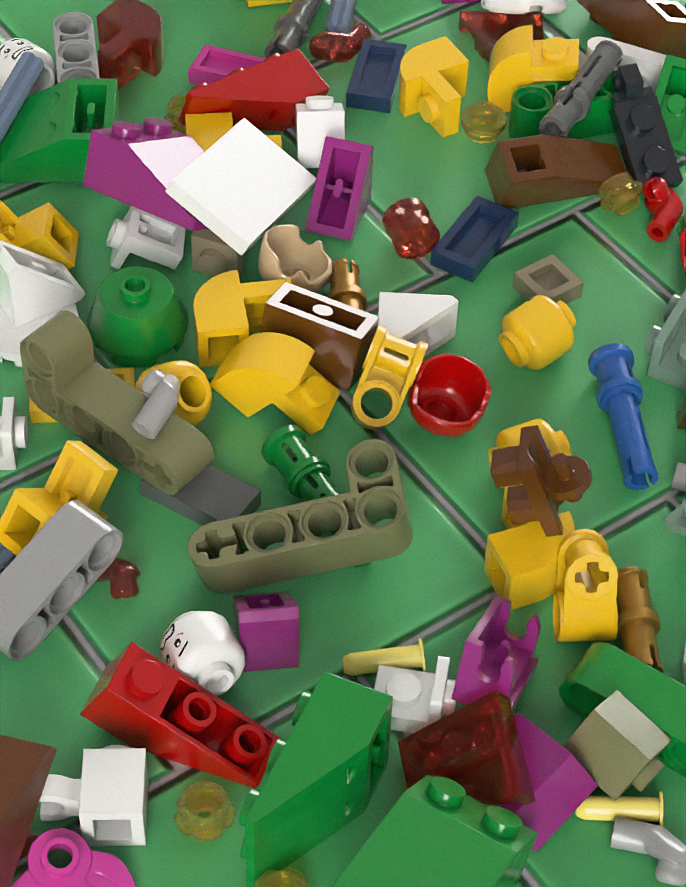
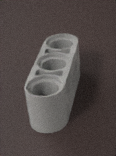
(75, 46)
(53, 575)

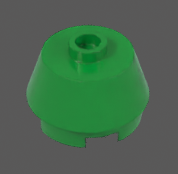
(137, 317)

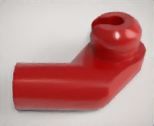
(664, 207)

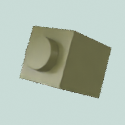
(618, 746)

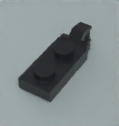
(641, 129)

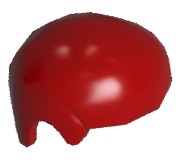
(449, 395)

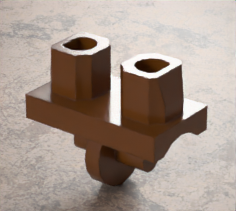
(543, 479)

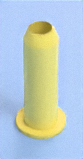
(400, 657)
(633, 808)

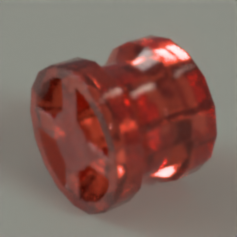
(410, 228)

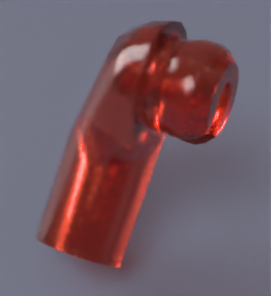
(339, 46)
(123, 578)

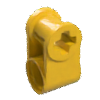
(387, 374)
(585, 595)

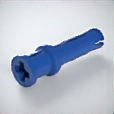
(620, 398)

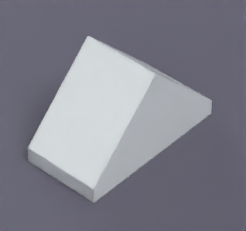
(33, 285)
(419, 317)

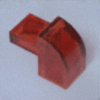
(129, 41)

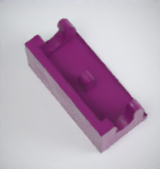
(496, 657)

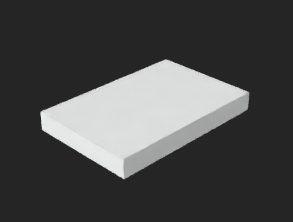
(241, 186)

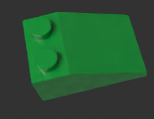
(441, 840)

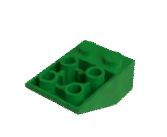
(54, 131)
(317, 775)

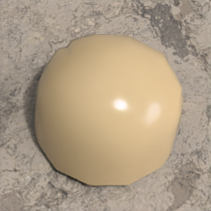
(288, 256)

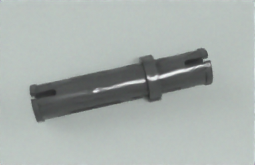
(292, 27)
(574, 100)

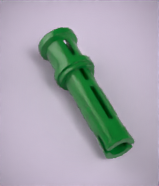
(309, 475)

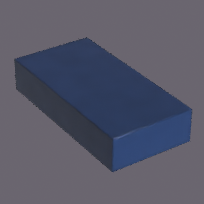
(375, 76)
(474, 238)

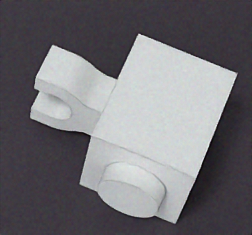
(314, 122)
(107, 798)

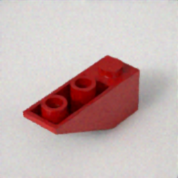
(260, 93)
(177, 719)

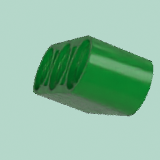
(534, 101)
(656, 695)

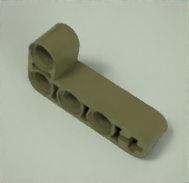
(102, 406)
(220, 545)

